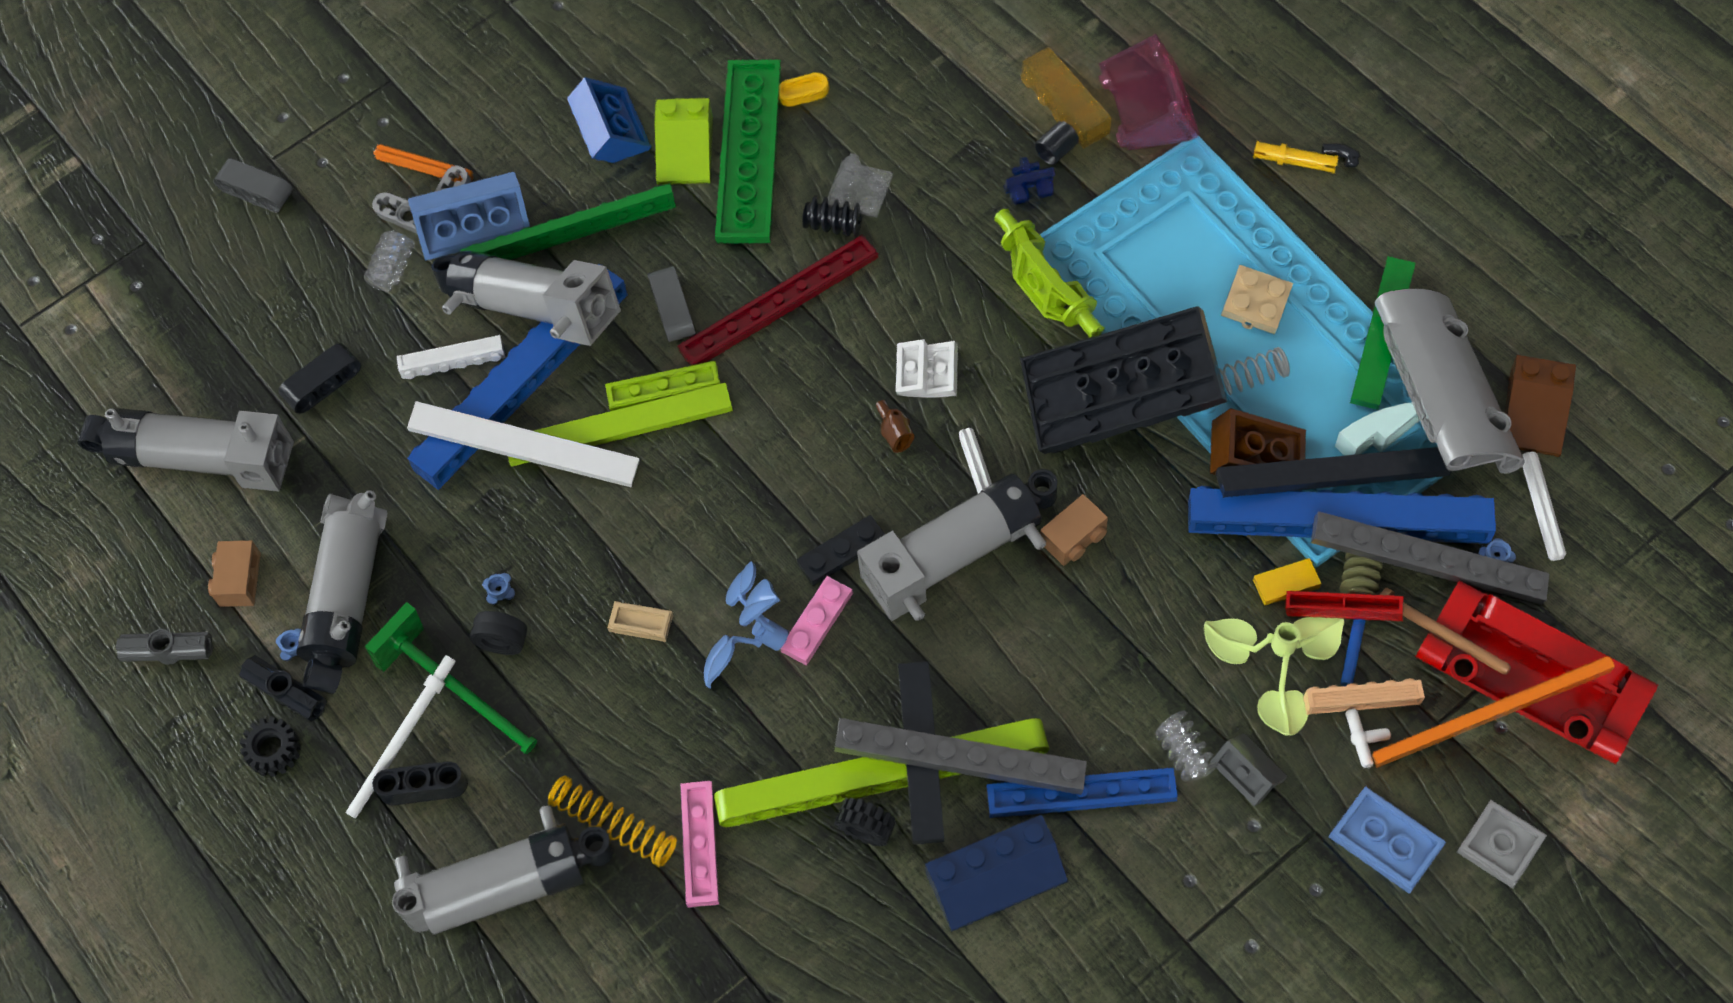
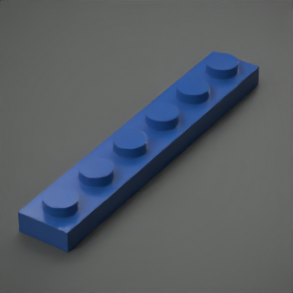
(1098, 792)

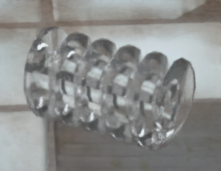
(388, 260)
(1183, 747)

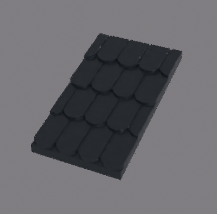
(1122, 380)

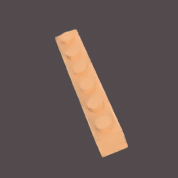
(1363, 697)

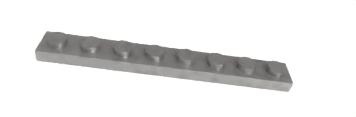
(1430, 558)
(960, 756)

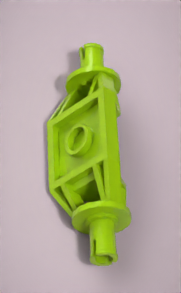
(1042, 281)

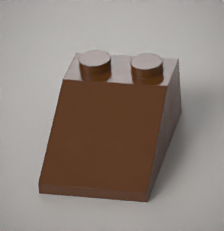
(1539, 403)
(1251, 439)

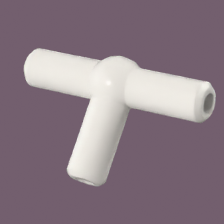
(1361, 738)

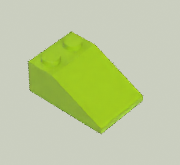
(683, 141)

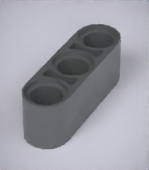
(253, 185)
(671, 304)

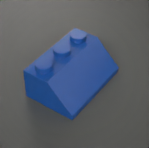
(607, 121)

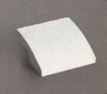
(926, 369)

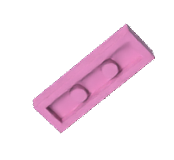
(816, 620)

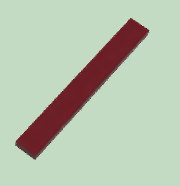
(778, 301)

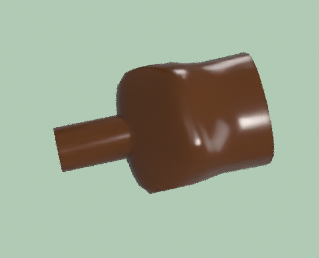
(895, 427)

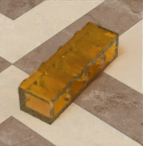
(1065, 96)

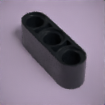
(319, 378)
(408, 776)

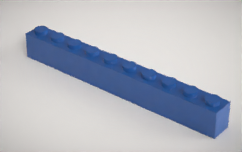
(499, 395)
(1293, 514)

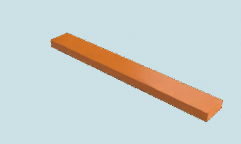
(1493, 711)

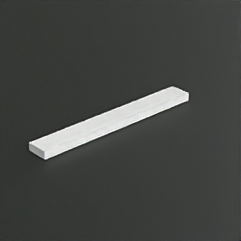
(523, 444)

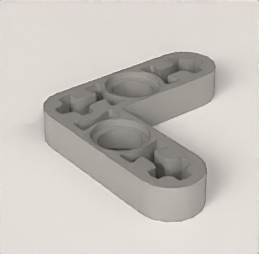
(402, 205)

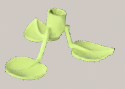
(1319, 638)

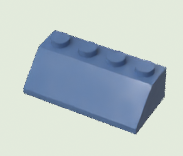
(468, 214)

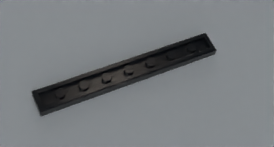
(1331, 472)

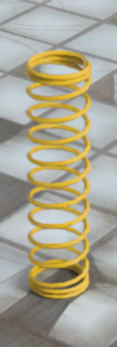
(566, 787)

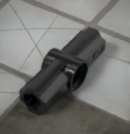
(295, 696)

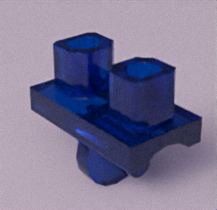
(1018, 185)

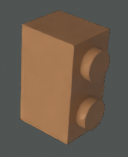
(1074, 530)
(235, 573)

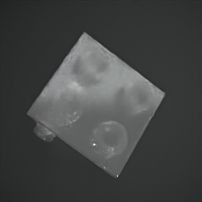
(860, 185)

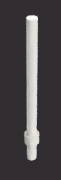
(433, 685)

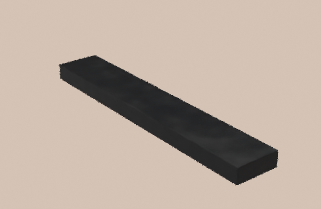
(922, 781)

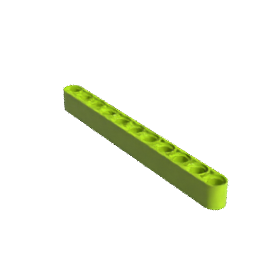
(851, 779)

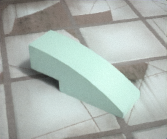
(1377, 429)

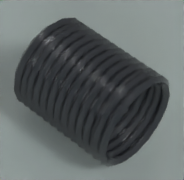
(1057, 142)

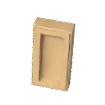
(640, 621)

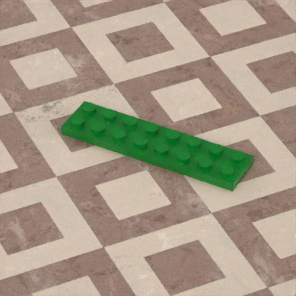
(748, 152)

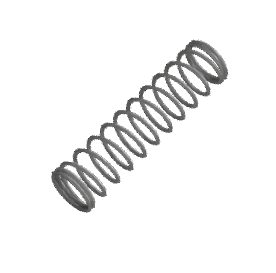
(1282, 368)

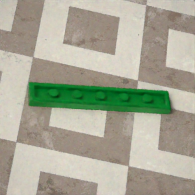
(1376, 355)

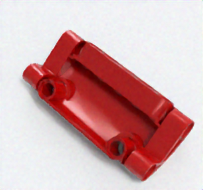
(1535, 656)

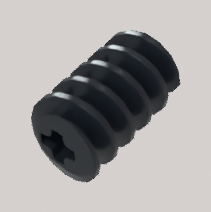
(832, 216)

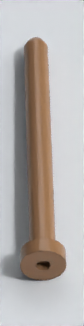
(1452, 637)

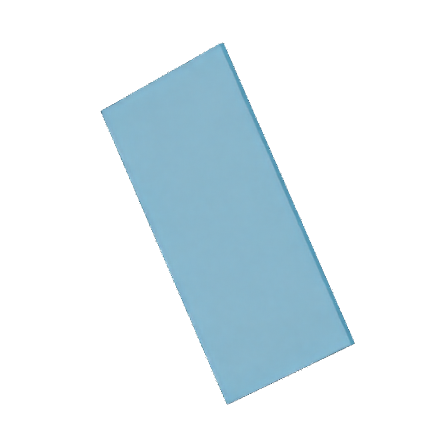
(1175, 243)

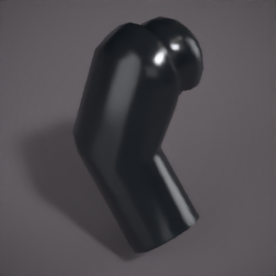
(1343, 151)

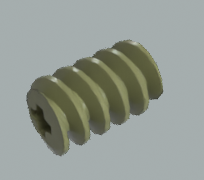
(1360, 575)

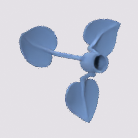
(765, 630)

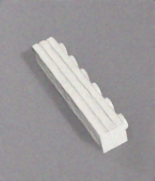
(451, 357)

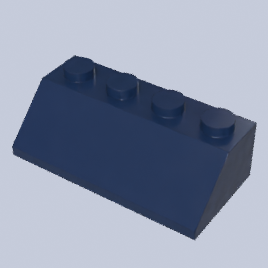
(996, 873)

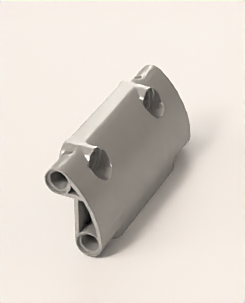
(1446, 381)

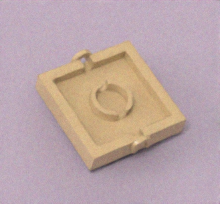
(1257, 299)

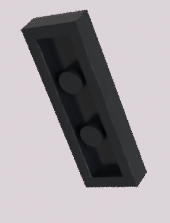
(839, 550)

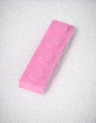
(699, 844)

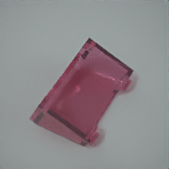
(1148, 96)

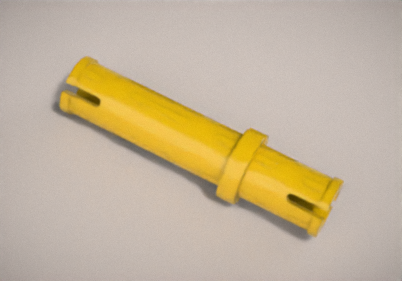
(1296, 157)

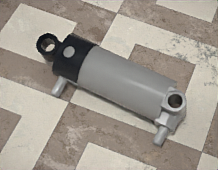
(339, 588)
(499, 878)

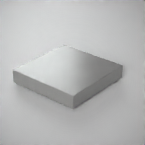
(1501, 844)

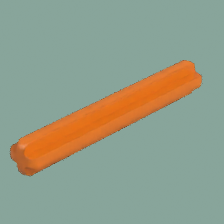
(415, 162)

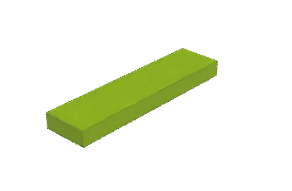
(661, 385)

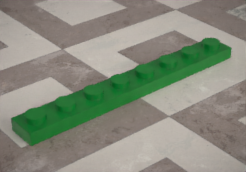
(578, 224)

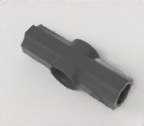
(148, 646)

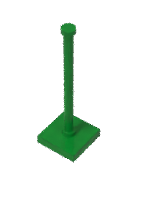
(397, 638)

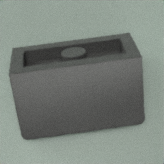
(1248, 768)

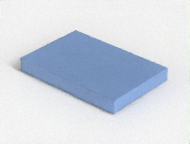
(1387, 839)

